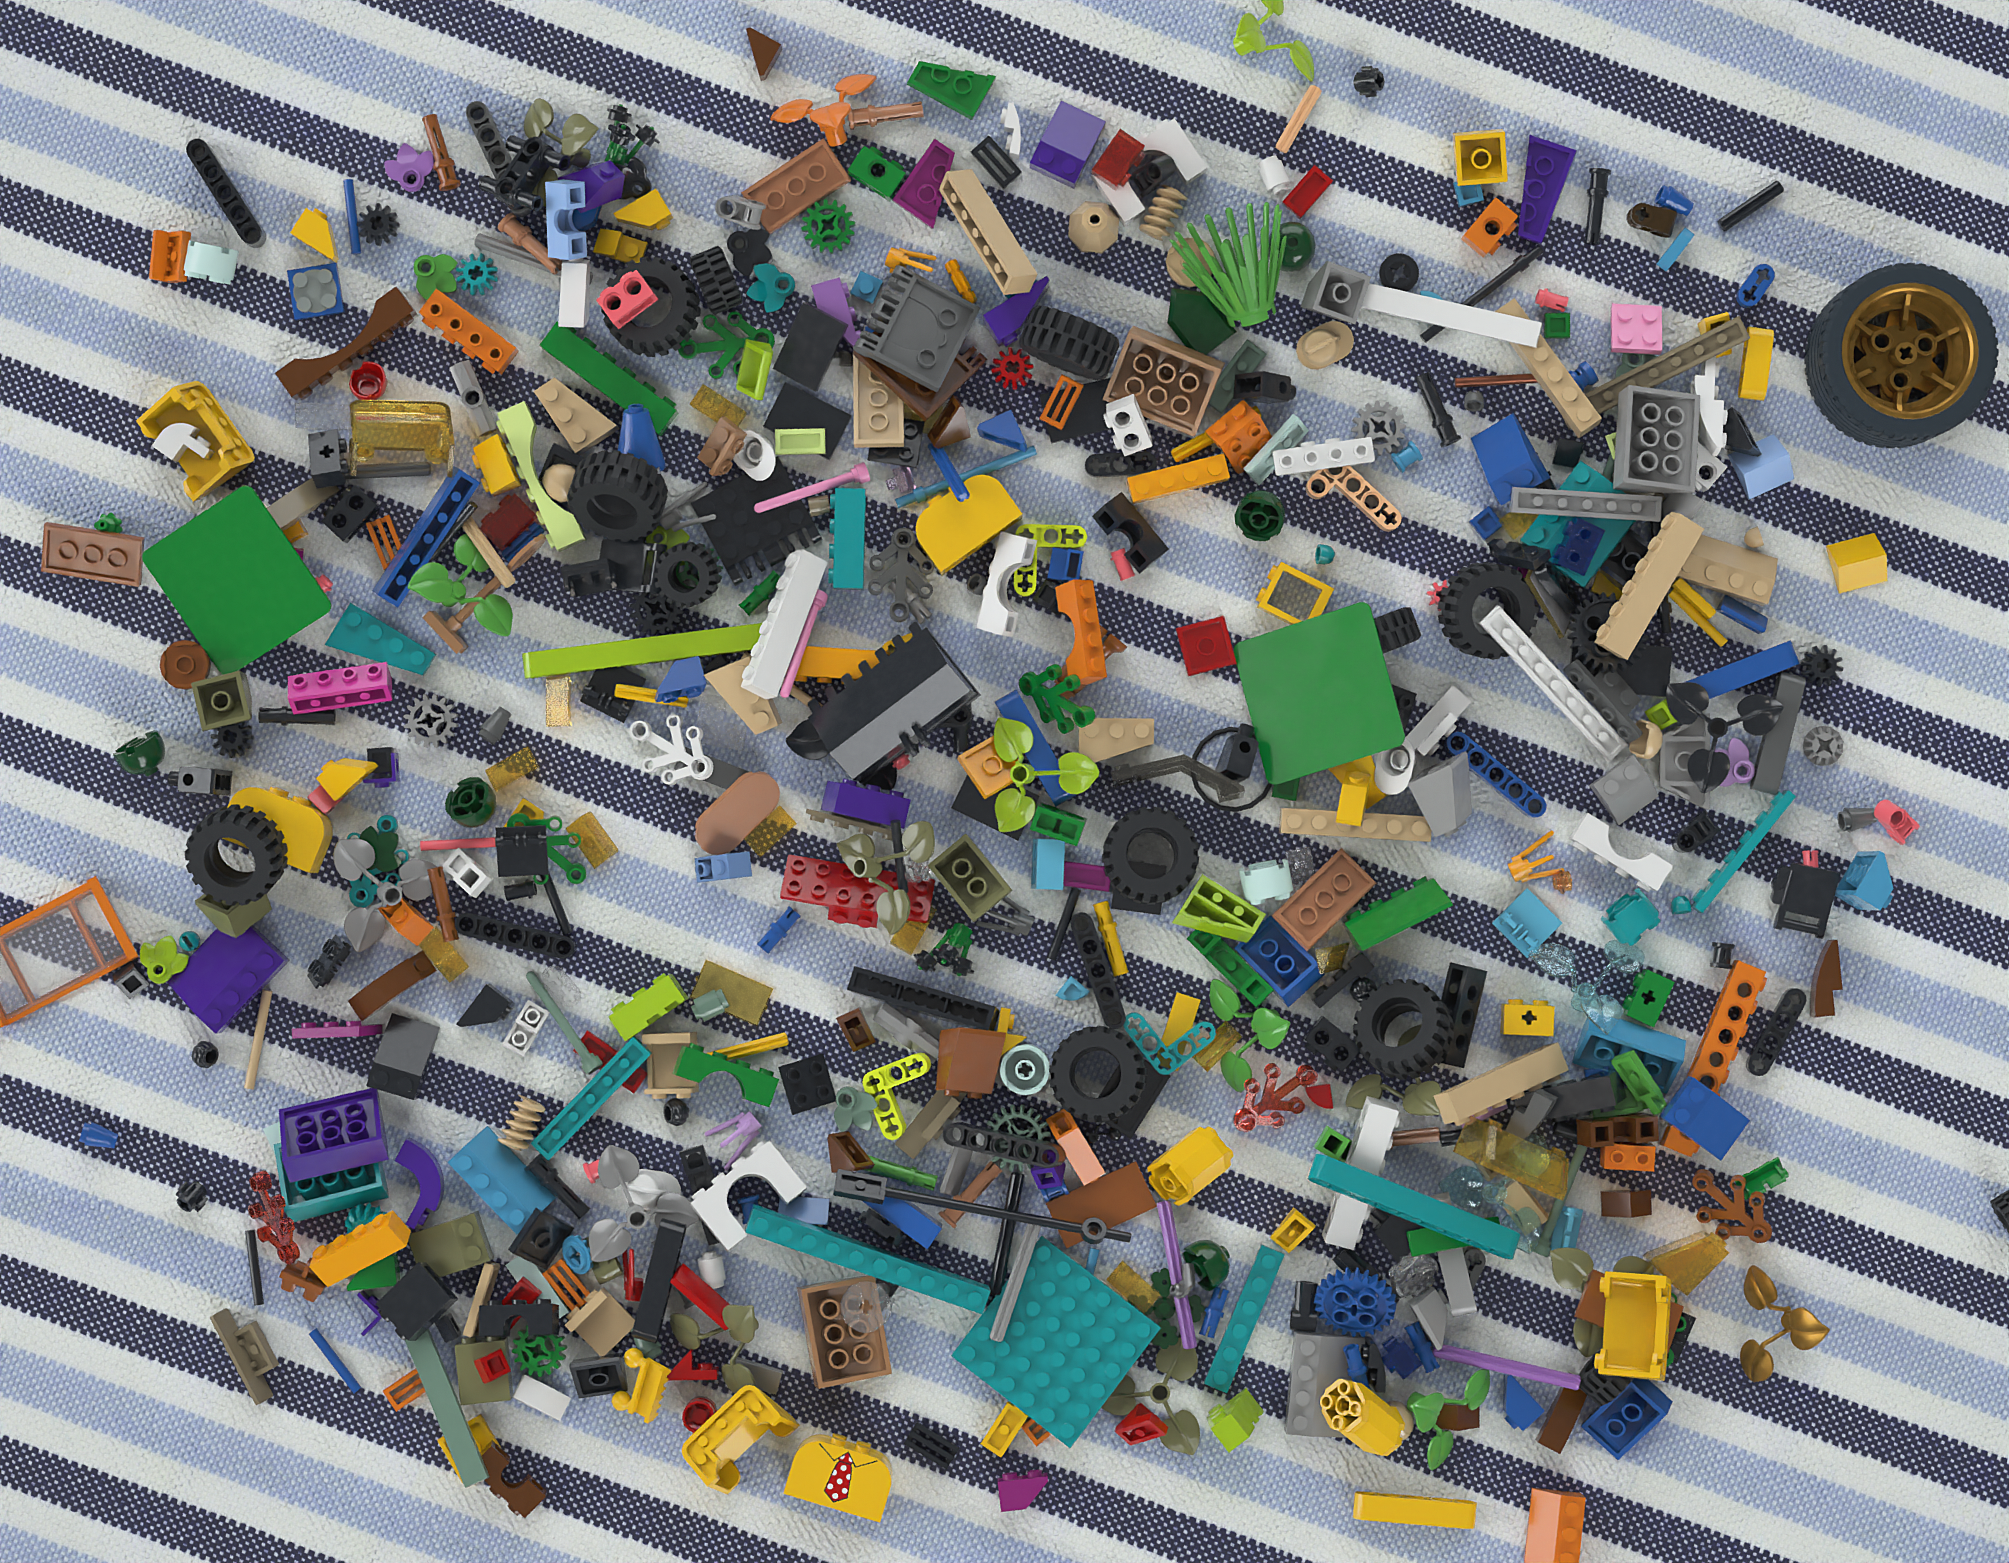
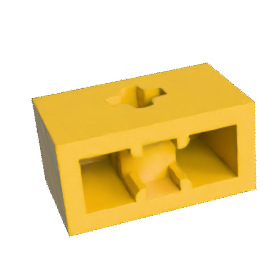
(1514, 1025)

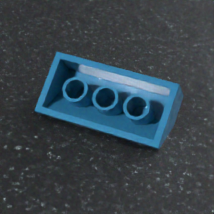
(1866, 882)
(1657, 1051)
(501, 1179)

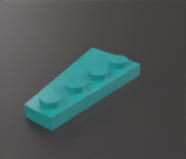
(373, 639)

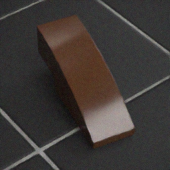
(1825, 980)
(1561, 1418)

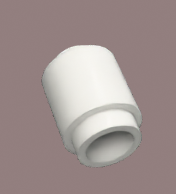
(1274, 175)
(712, 1269)

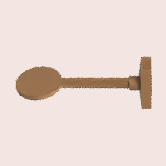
(448, 629)

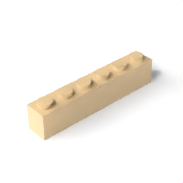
(988, 232)
(1555, 379)
(1648, 585)
(1372, 826)
(1501, 1083)

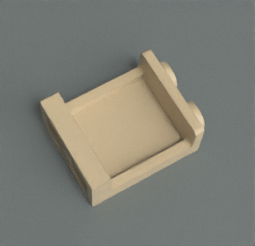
(660, 1064)

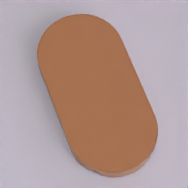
(737, 812)

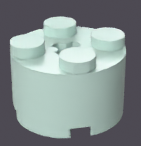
(210, 260)
(1266, 881)
(1016, 1080)

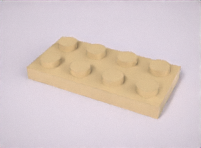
(876, 411)

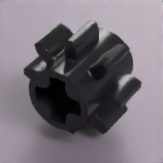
(1368, 81)
(191, 1196)

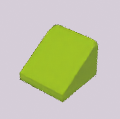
(1660, 715)

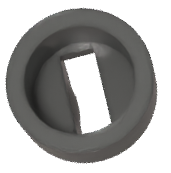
(1474, 401)
(973, 581)

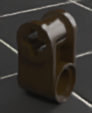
(1656, 220)

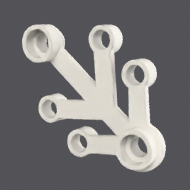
(675, 751)

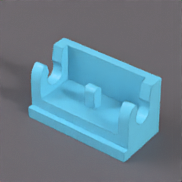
(1047, 864)

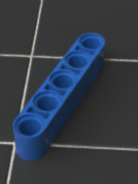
(1748, 670)
(1040, 755)
(1507, 777)

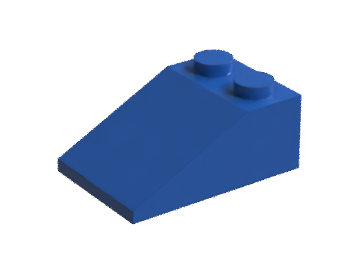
(1508, 458)
(1280, 961)
(1704, 1117)
(1627, 1417)

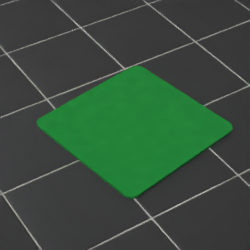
(236, 580)
(1319, 693)

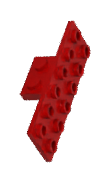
(847, 896)

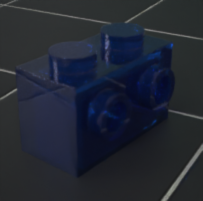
(1577, 546)
(1399, 1356)

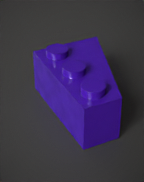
(865, 802)

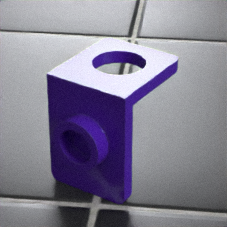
(384, 782)
(371, 1302)

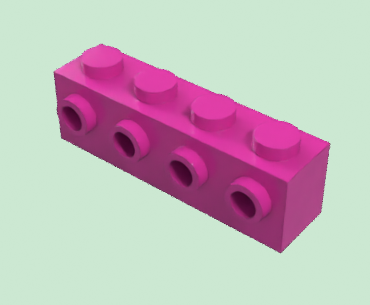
(339, 688)

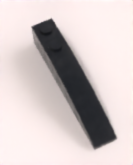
(923, 1000)

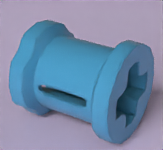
(1406, 456)

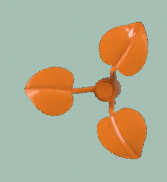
(829, 117)

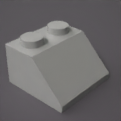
(1624, 789)

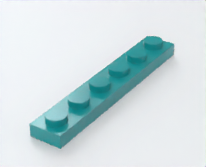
(1748, 841)
(591, 1098)
(1244, 1318)

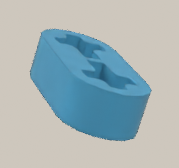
(1675, 249)

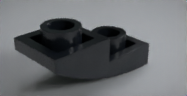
(1373, 1359)

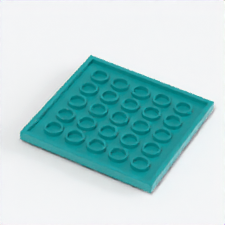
(1062, 1346)

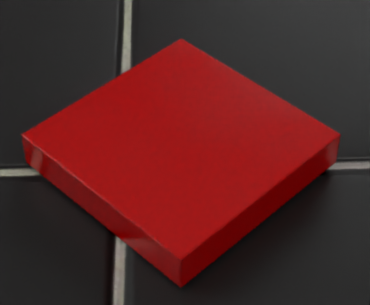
(1206, 646)

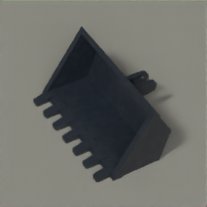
(891, 705)

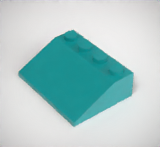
(1547, 529)
(330, 1191)

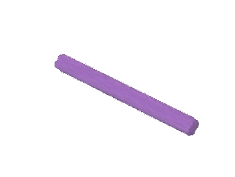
(1174, 1264)
(1508, 1366)

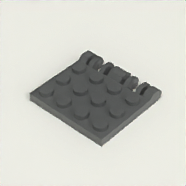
(920, 331)

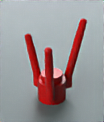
(632, 1285)

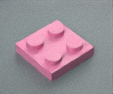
(1636, 329)

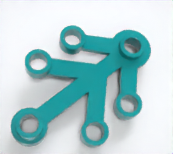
(365, 884)

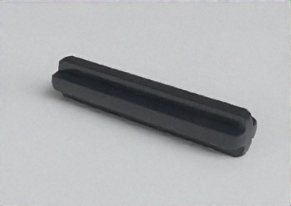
(1750, 205)

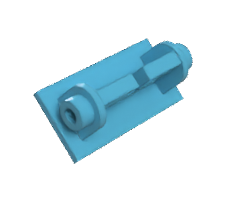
(1566, 1228)

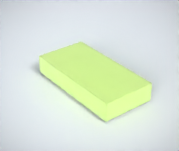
(800, 441)

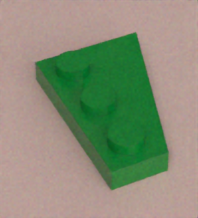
(952, 87)

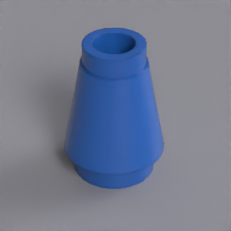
(1672, 199)
(97, 1136)

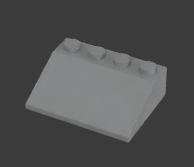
(1656, 441)
(1315, 1366)

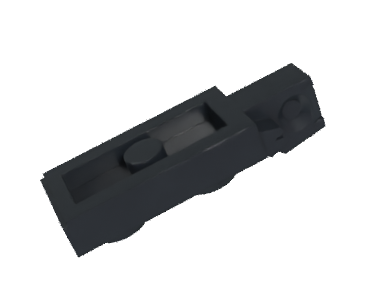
(1518, 554)

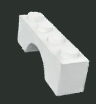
(996, 611)
(1593, 836)

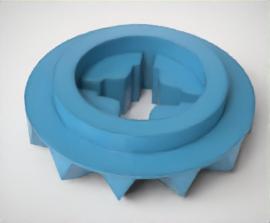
(570, 1247)

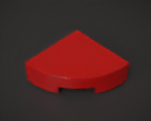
(1320, 1095)

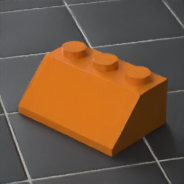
(1554, 1526)

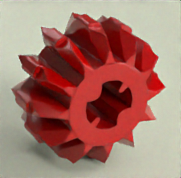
(1013, 360)

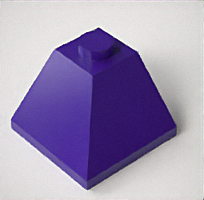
(602, 183)

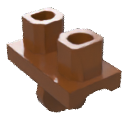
(303, 1276)

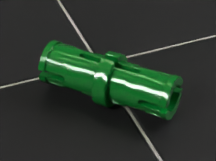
(760, 593)

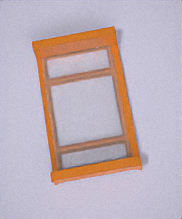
(59, 950)

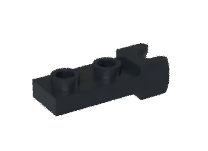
(1358, 966)

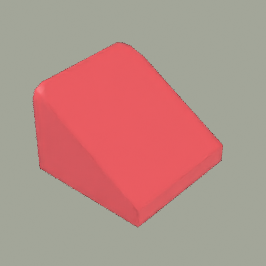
(323, 800)

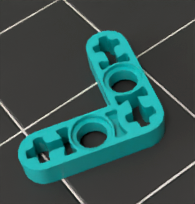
(1170, 1051)

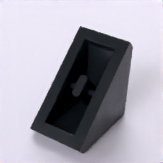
(1738, 435)

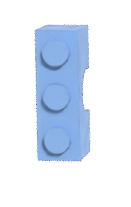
(562, 237)

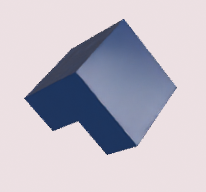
(1065, 564)

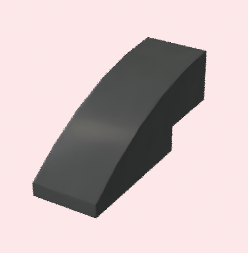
(1527, 1120)

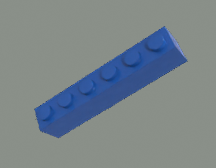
(426, 536)

